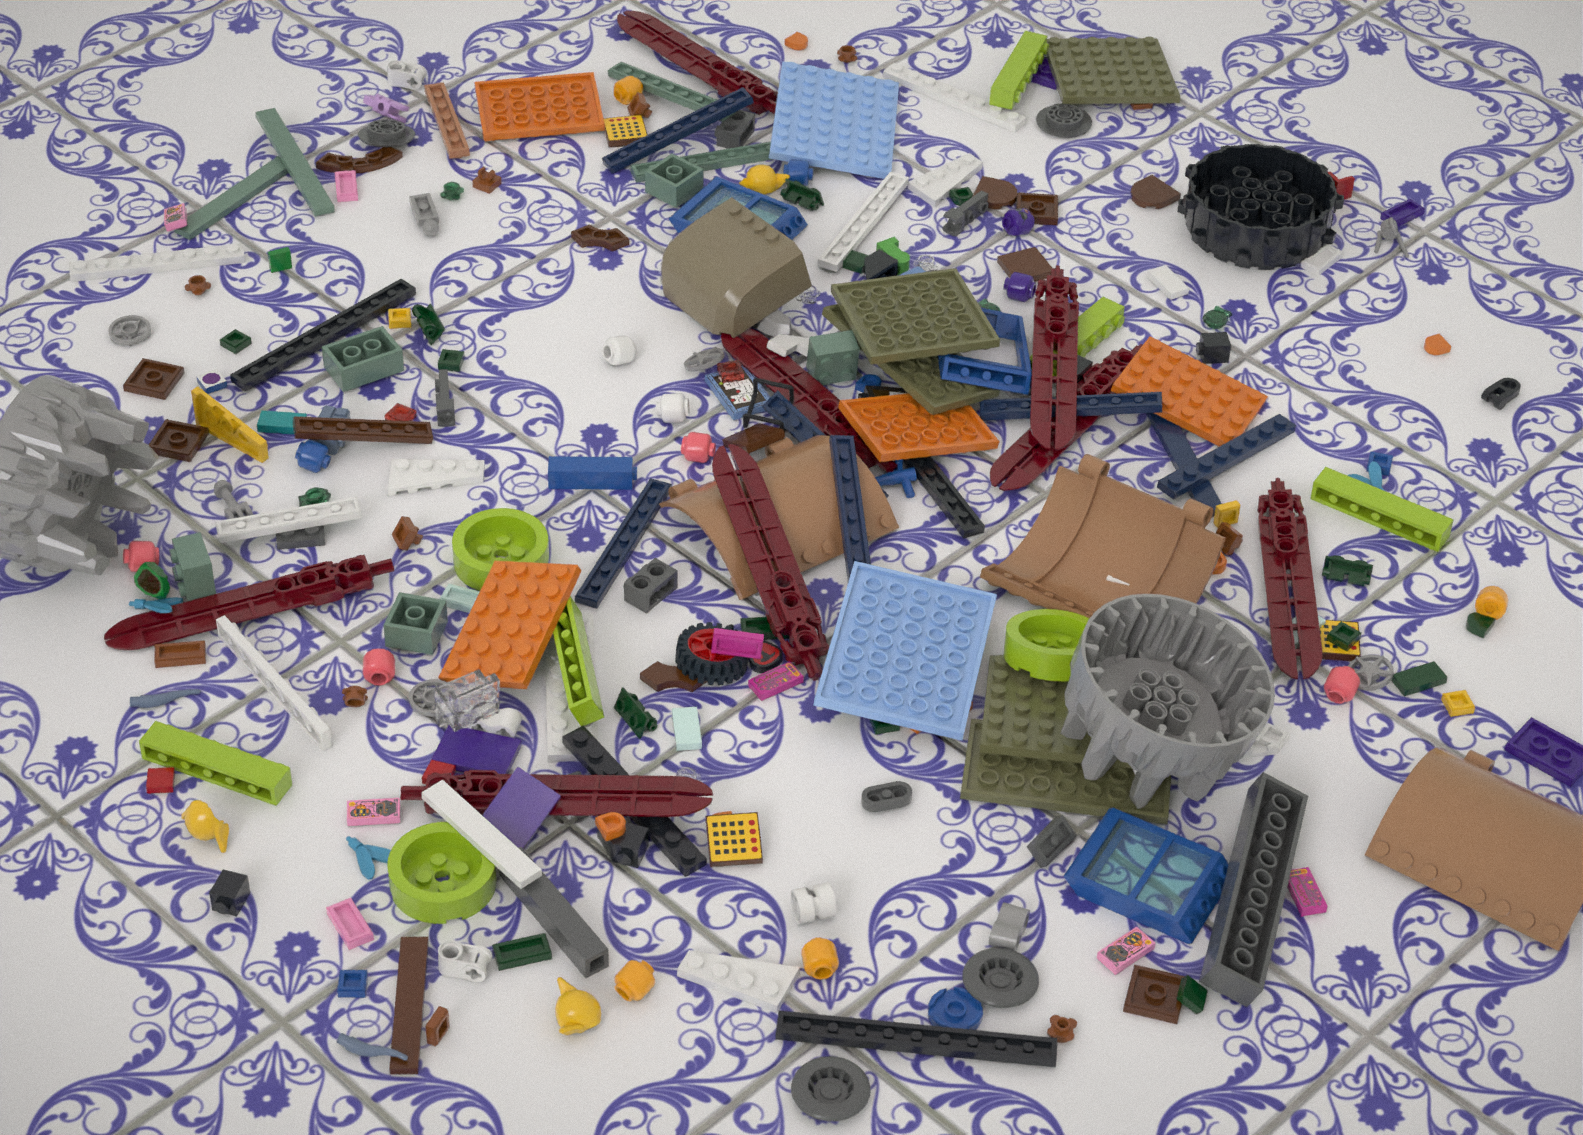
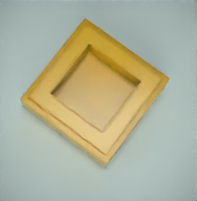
(399, 318)
(1227, 512)
(1458, 703)

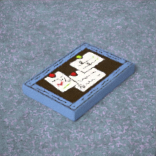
(737, 395)

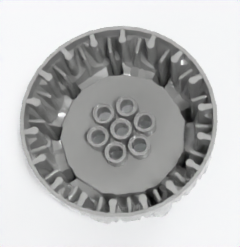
(60, 471)
(1165, 693)

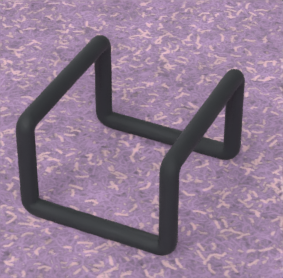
(747, 416)

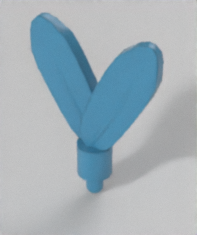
(1375, 476)
(160, 605)
(366, 854)

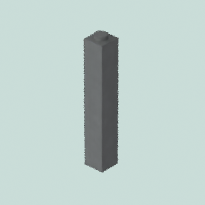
(562, 923)

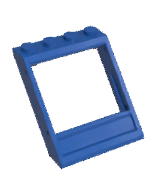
(988, 373)

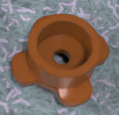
(847, 54)
(197, 285)
(354, 696)
(1062, 1028)

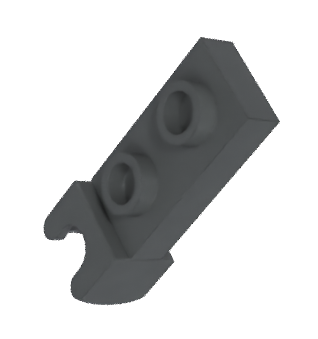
(965, 213)
(444, 404)

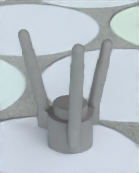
(1389, 231)

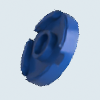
(955, 1009)

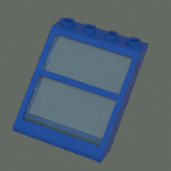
(778, 214)
(1149, 875)

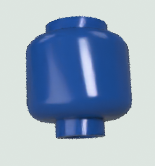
(799, 171)
(312, 456)

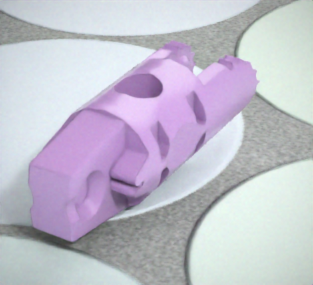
(386, 106)

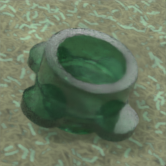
(452, 191)

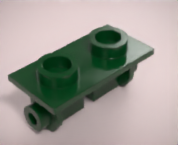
(809, 197)
(429, 322)
(1358, 571)
(633, 713)

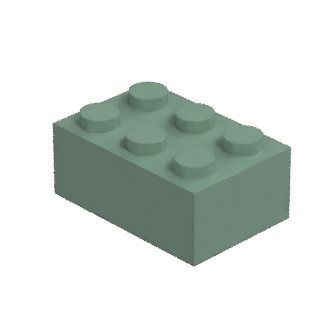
(363, 358)

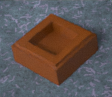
(437, 1026)

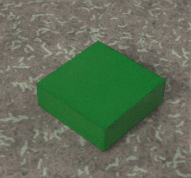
(279, 259)

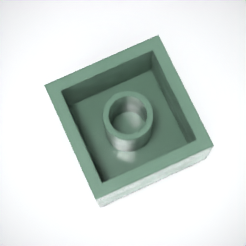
(674, 180)
(833, 357)
(192, 567)
(415, 623)

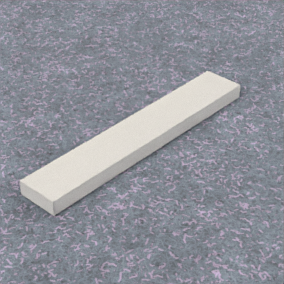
(288, 519)
(482, 834)

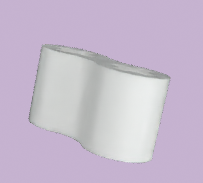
(504, 723)

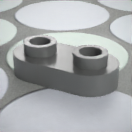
(886, 796)

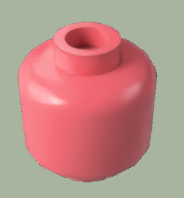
(698, 447)
(140, 552)
(378, 666)
(1341, 684)

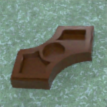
(590, 236)
(664, 676)

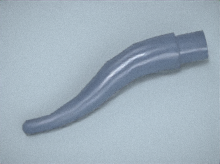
(156, 700)
(363, 1049)

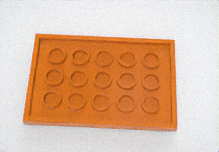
(539, 106)
(1191, 392)
(903, 429)
(511, 622)

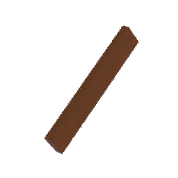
(362, 430)
(409, 1004)

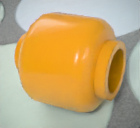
(626, 89)
(1492, 602)
(820, 958)
(634, 980)

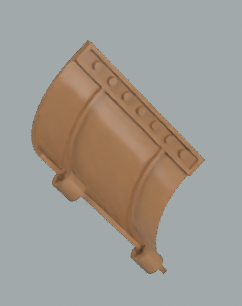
(805, 501)
(1106, 529)
(1486, 844)

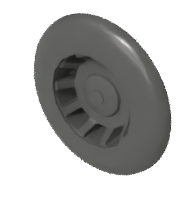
(1064, 120)
(386, 133)
(1001, 971)
(830, 1096)

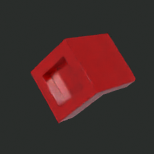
(1344, 186)

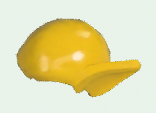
(763, 179)
(204, 825)
(576, 1009)

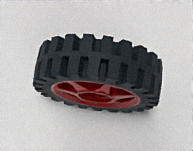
(697, 661)

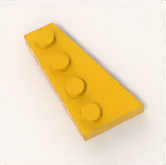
(227, 426)

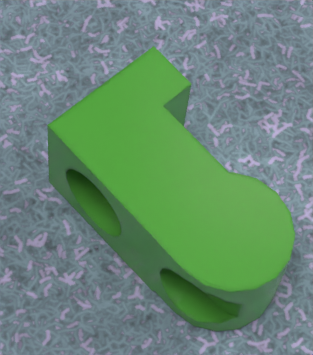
(891, 247)

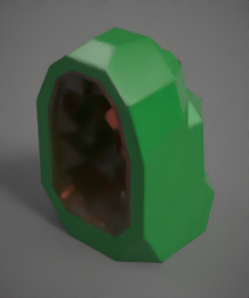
(152, 580)

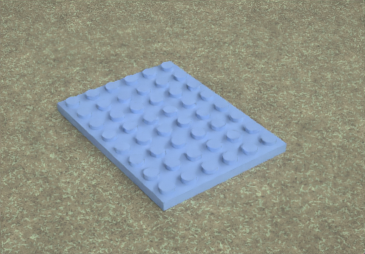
(835, 120)
(906, 650)

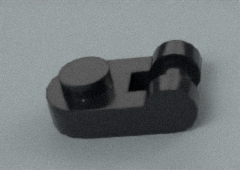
(1506, 388)

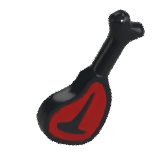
(770, 657)

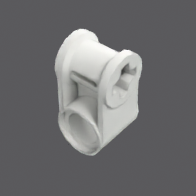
(402, 74)
(462, 961)

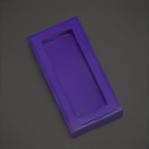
(1403, 212)

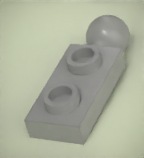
(425, 213)

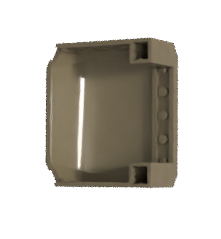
(732, 269)

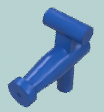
(899, 476)

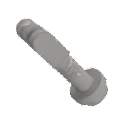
(223, 490)

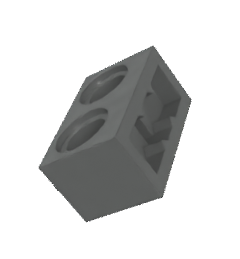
(735, 130)
(650, 585)

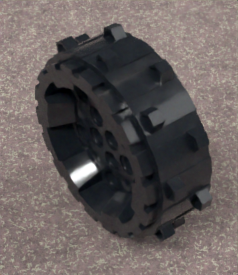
(1260, 205)

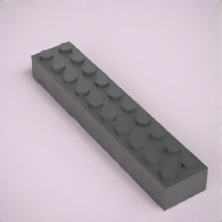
(1254, 890)

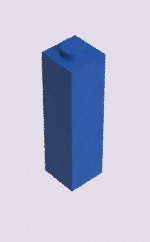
(591, 473)

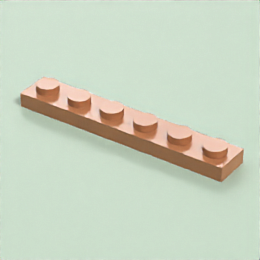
(446, 120)

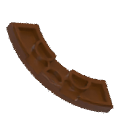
(372, 161)

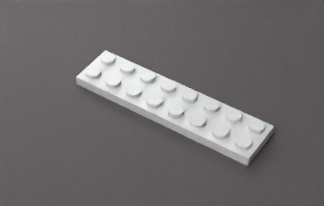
(559, 717)

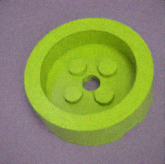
(499, 533)
(1043, 642)
(434, 853)

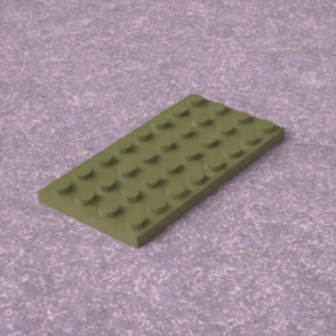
(922, 377)
(1053, 784)

